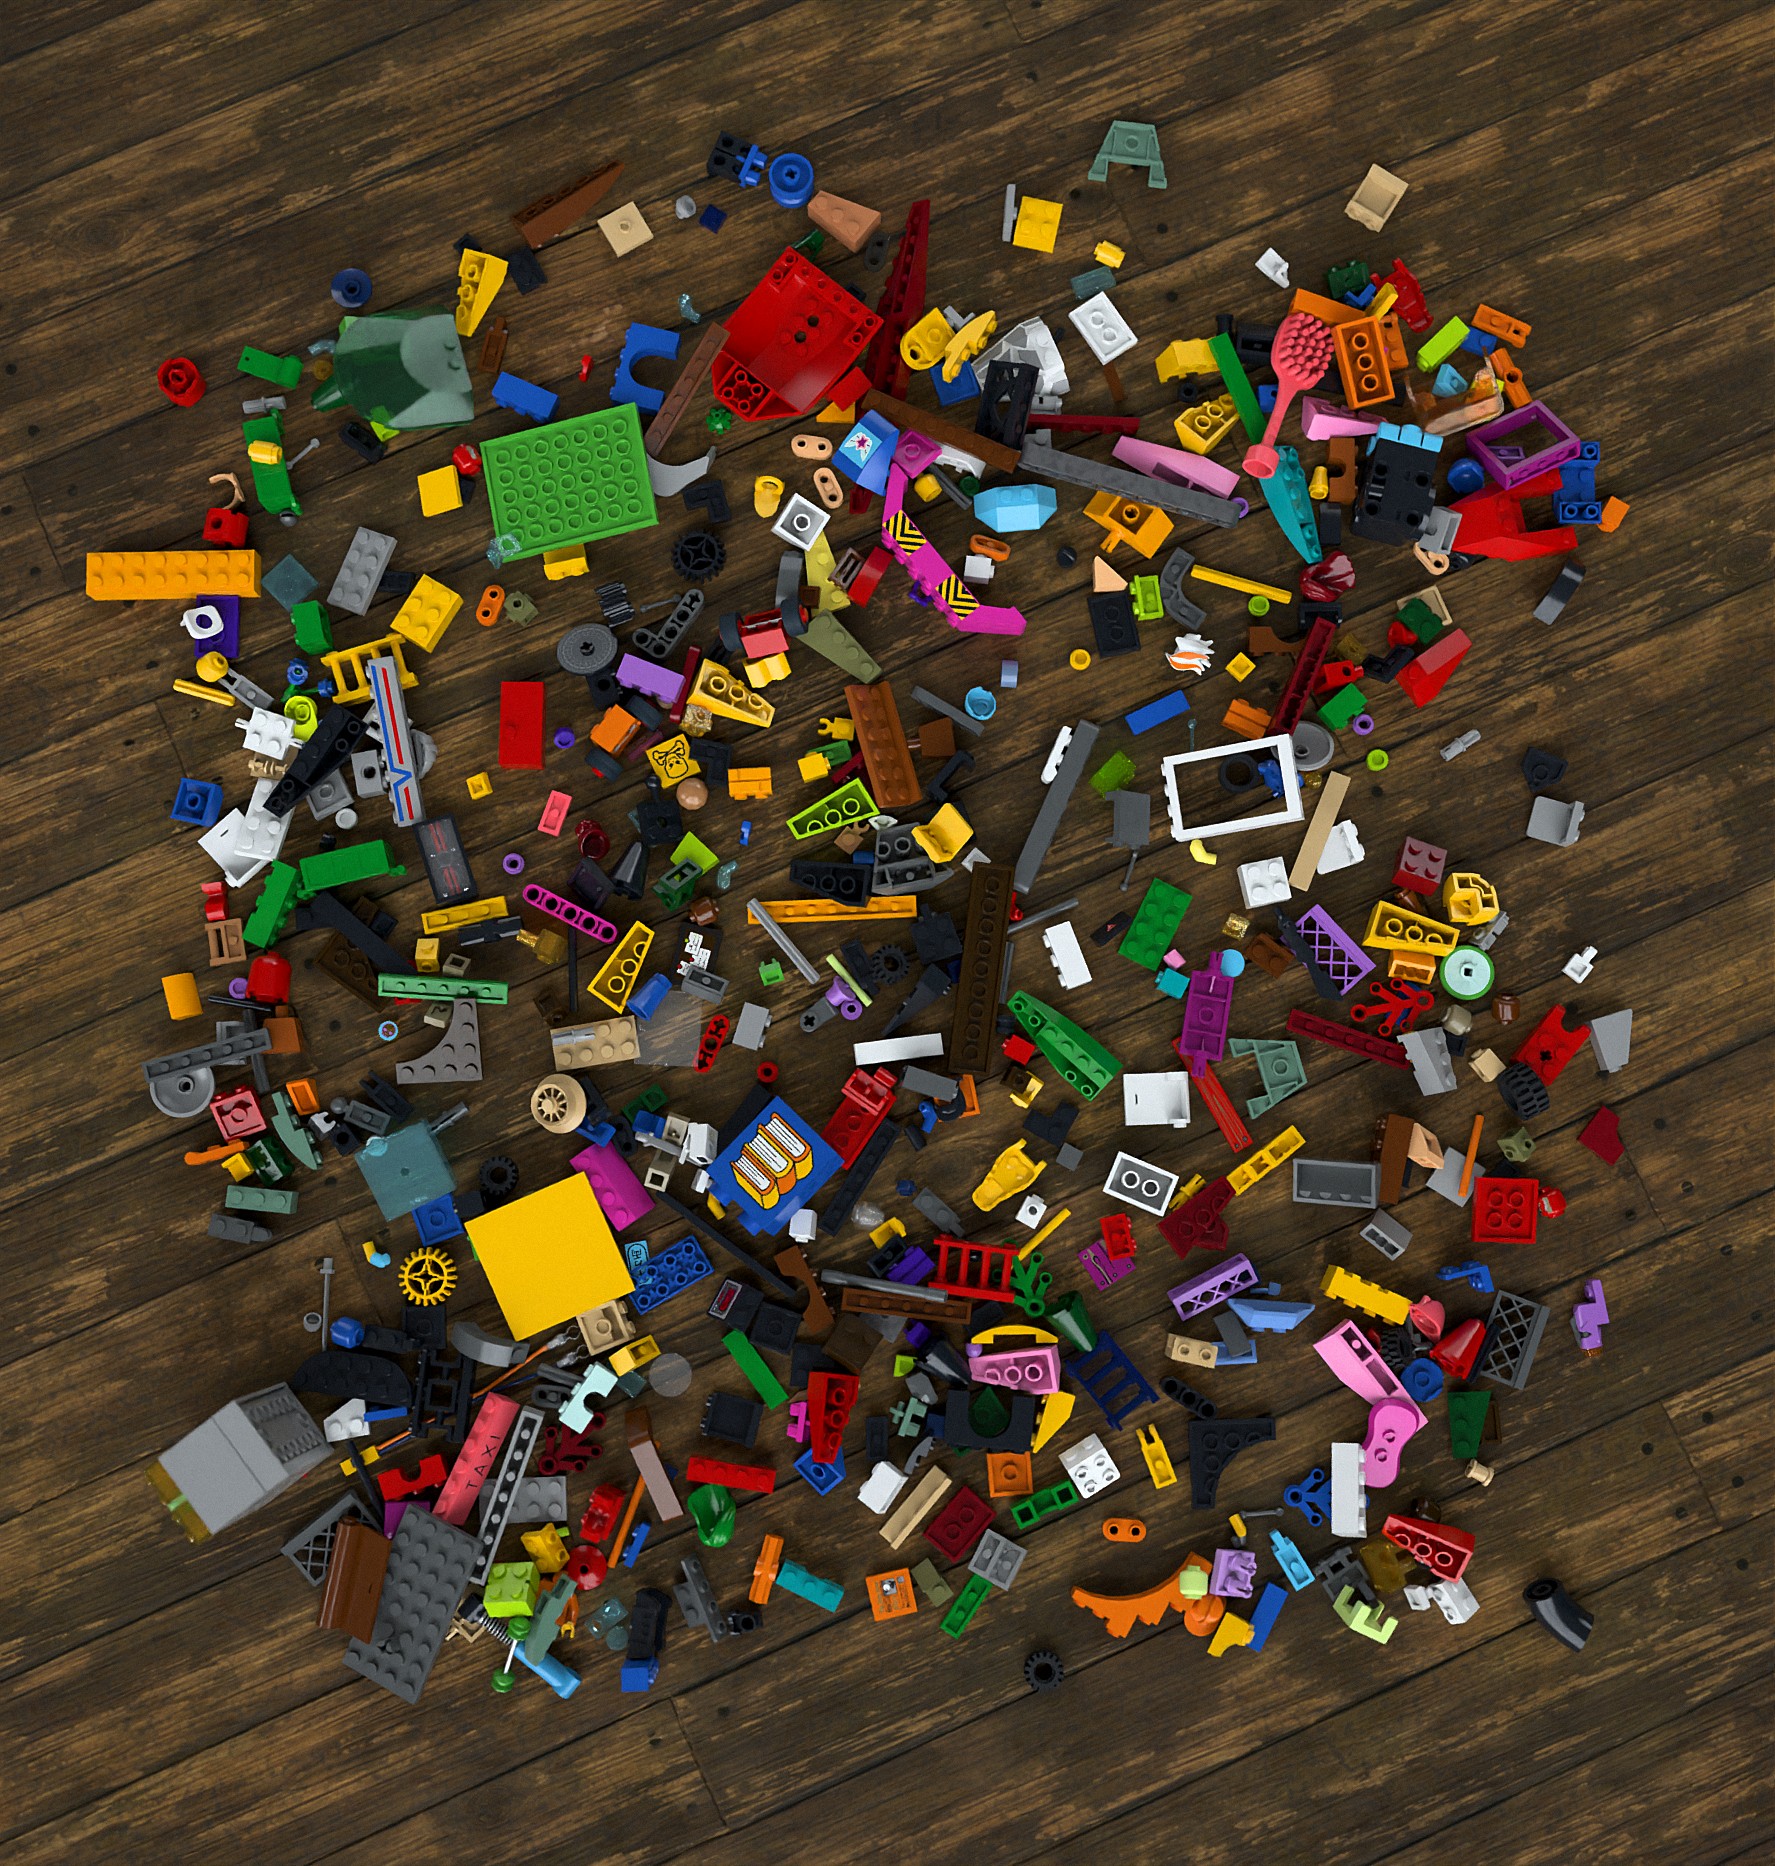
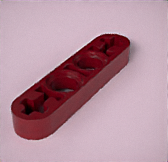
(689, 673)

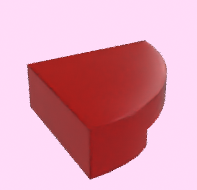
(587, 368)

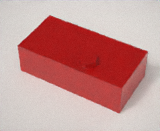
(522, 725)

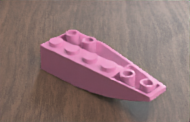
(1177, 467)
(1361, 1366)

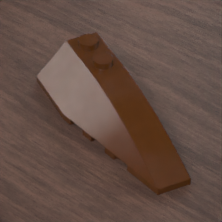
(552, 214)

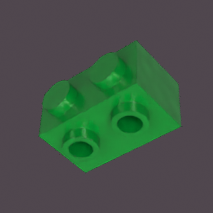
(1341, 707)

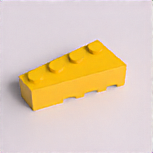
(1407, 931)
(621, 970)
(1365, 1295)

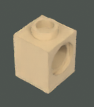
(1486, 1064)

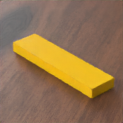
(464, 915)

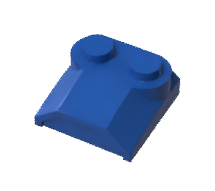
(197, 802)

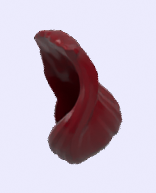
(1327, 579)

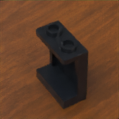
(934, 789)
(732, 1418)

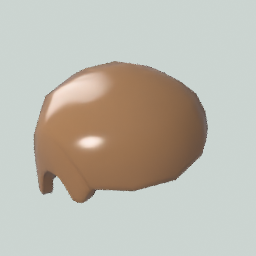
(692, 793)

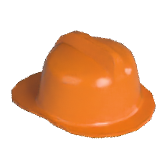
(1205, 1614)

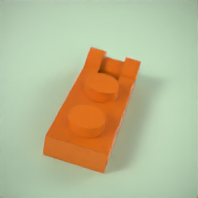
(1501, 325)
(1392, 340)
(216, 1152)

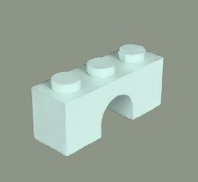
(597, 1379)

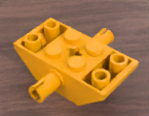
(1142, 532)

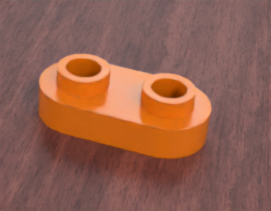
(990, 547)
(493, 605)
(1124, 1529)

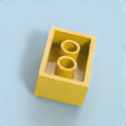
(427, 613)

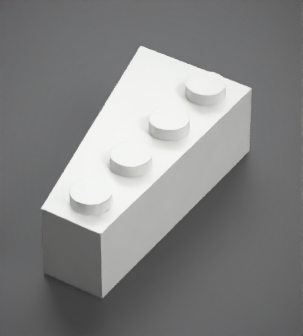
(1348, 1490)

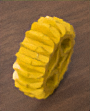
(427, 1286)

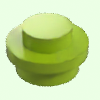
(1258, 605)

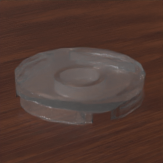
(670, 1374)

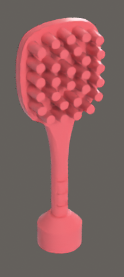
(1299, 361)

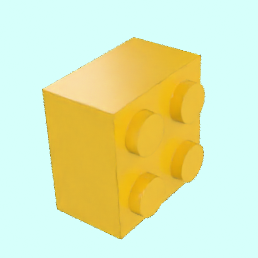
(1037, 224)

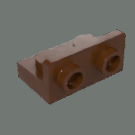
(1268, 954)

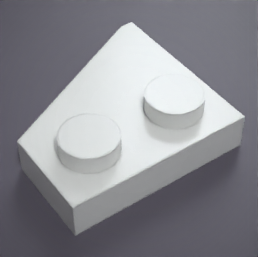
(347, 1421)

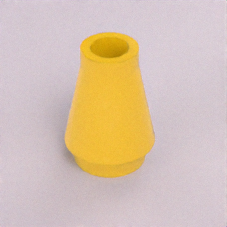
(1319, 483)

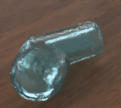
(686, 310)
(322, 345)
(724, 873)

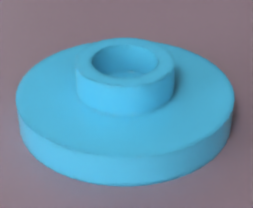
(1232, 963)

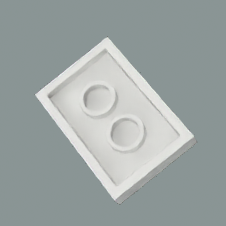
(1103, 328)

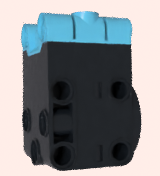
(1396, 485)

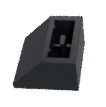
(1254, 343)

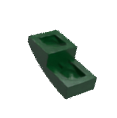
(648, 1101)

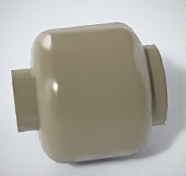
(1456, 1019)

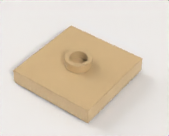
(625, 229)

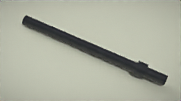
(357, 1460)

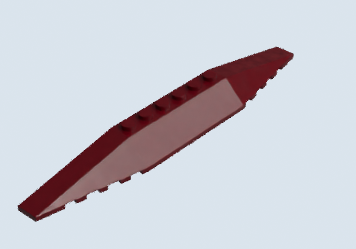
(900, 310)

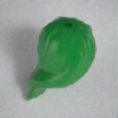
(714, 1513)

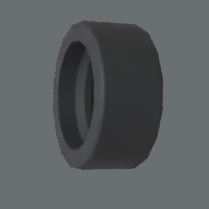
(1238, 757)

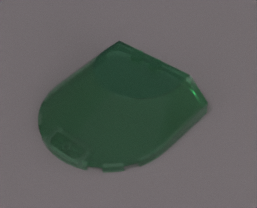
(405, 369)

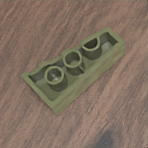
(838, 645)

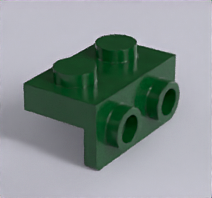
(1420, 620)

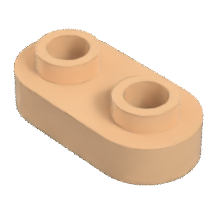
(811, 446)
(828, 489)
(1428, 559)

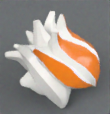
(1190, 653)

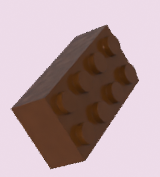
(1391, 1150)

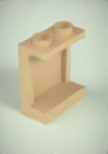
(1376, 198)
(1191, 1350)

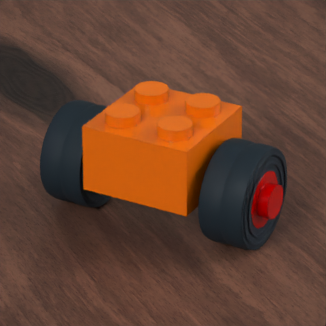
(616, 733)

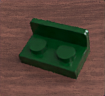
(1347, 278)
(269, 1160)

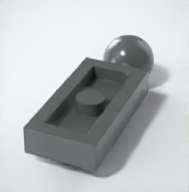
(362, 1115)

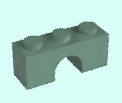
(261, 1199)

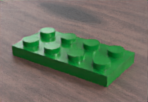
(1154, 924)

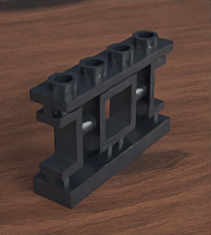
(461, 1397)

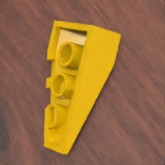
(480, 282)

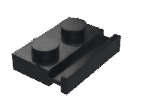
(525, 270)

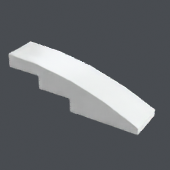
(898, 1049)

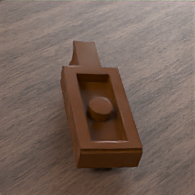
(493, 347)

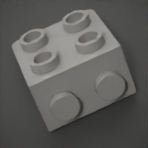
(1555, 821)

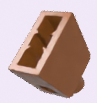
(284, 1032)

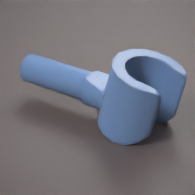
(1274, 1289)

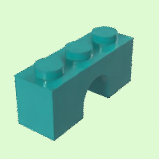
(818, 1590)

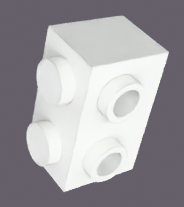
(882, 1487)

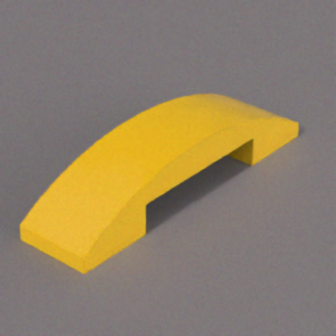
(1041, 1335)

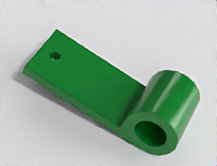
(271, 368)

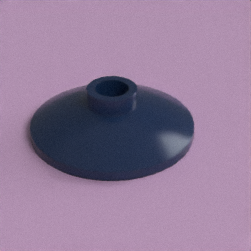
(348, 280)

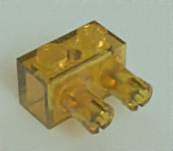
(547, 945)
(1383, 1566)

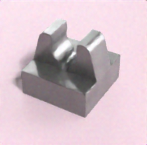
(319, 1126)

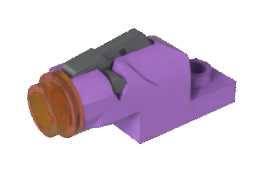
(1588, 1317)

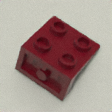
(851, 770)

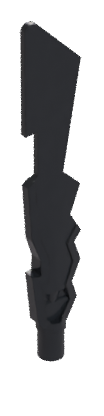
(1322, 980)

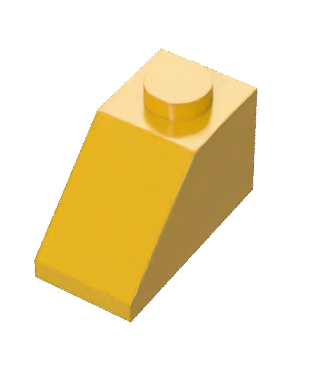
(634, 1355)

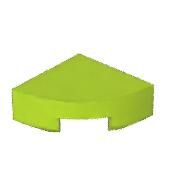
(903, 1365)

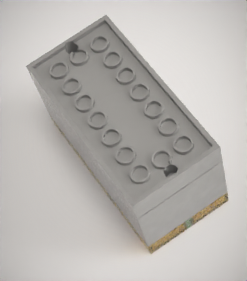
(238, 1461)

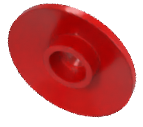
(596, 1564)

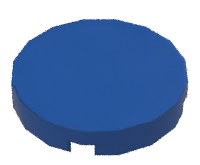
(1422, 1379)

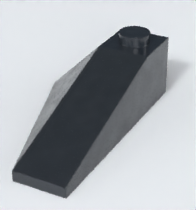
(837, 881)
(926, 991)

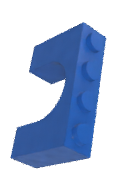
(642, 342)

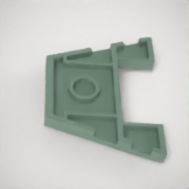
(1130, 145)
(1278, 1067)

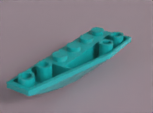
(1291, 504)

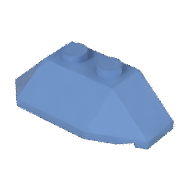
(1269, 1314)

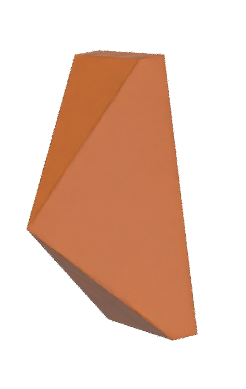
(304, 1095)

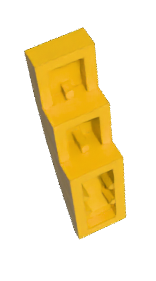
(1265, 1159)

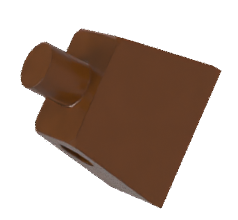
(934, 740)

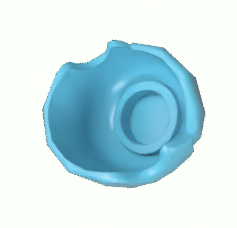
(980, 704)

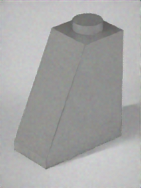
(1611, 1039)

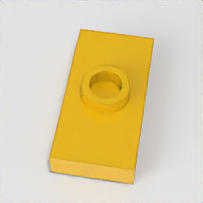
(1382, 302)

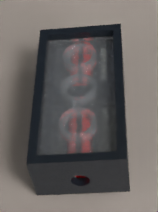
(445, 860)

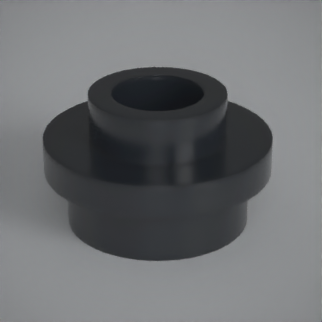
(1187, 386)

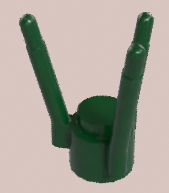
(812, 241)

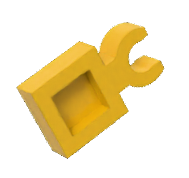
(841, 729)

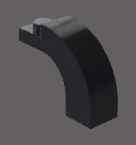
(1560, 590)

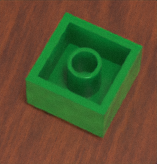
(312, 627)

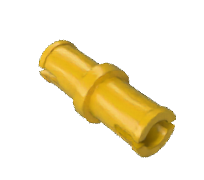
(1187, 1192)

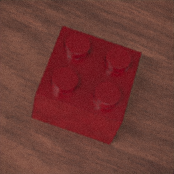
(1419, 866)

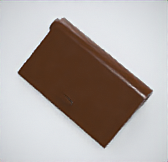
(354, 1579)

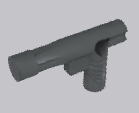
(1416, 1337)

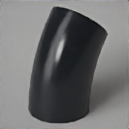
(1558, 1612)

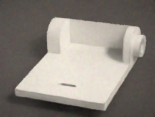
(236, 867)
(1160, 1099)

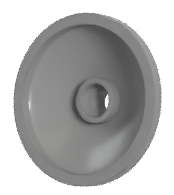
(1311, 746)
(176, 1101)

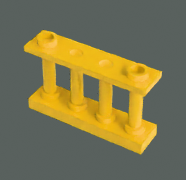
(362, 694)

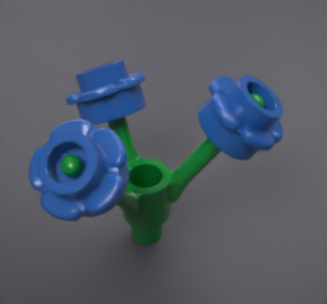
(297, 675)

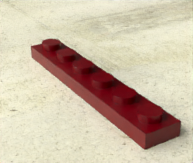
(1085, 424)
(1347, 1039)

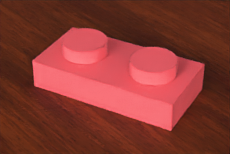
(555, 813)

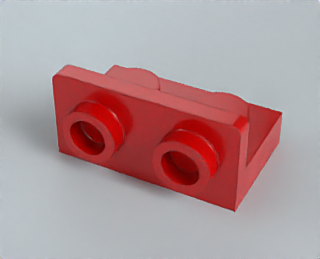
(1117, 1236)

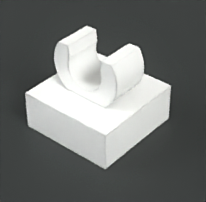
(701, 1180)
(1418, 1596)

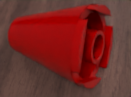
(1459, 1348)

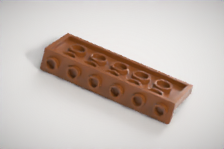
(883, 744)

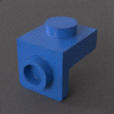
(1363, 300)

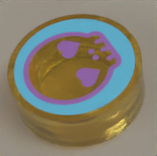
(388, 1030)

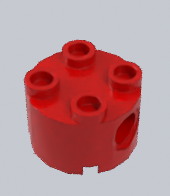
(181, 381)
(225, 528)

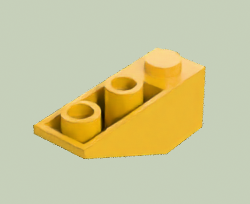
(1054, 1414)

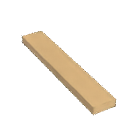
(1319, 831)

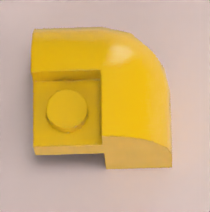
(1469, 899)

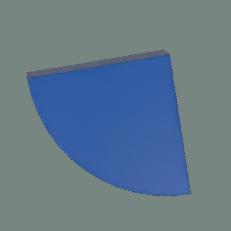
(746, 830)

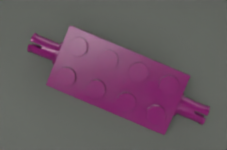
(1206, 1015)

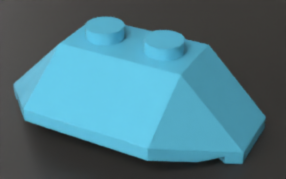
(1015, 507)

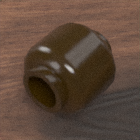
(1424, 1509)

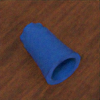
(649, 996)

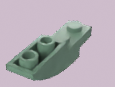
(297, 1140)
(545, 1613)

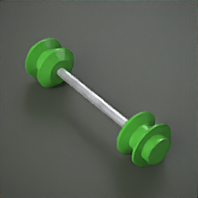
(518, 1631)

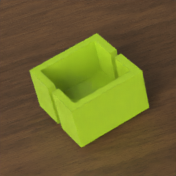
(511, 1589)

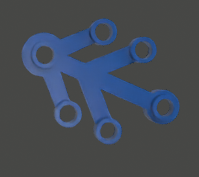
(1320, 1497)

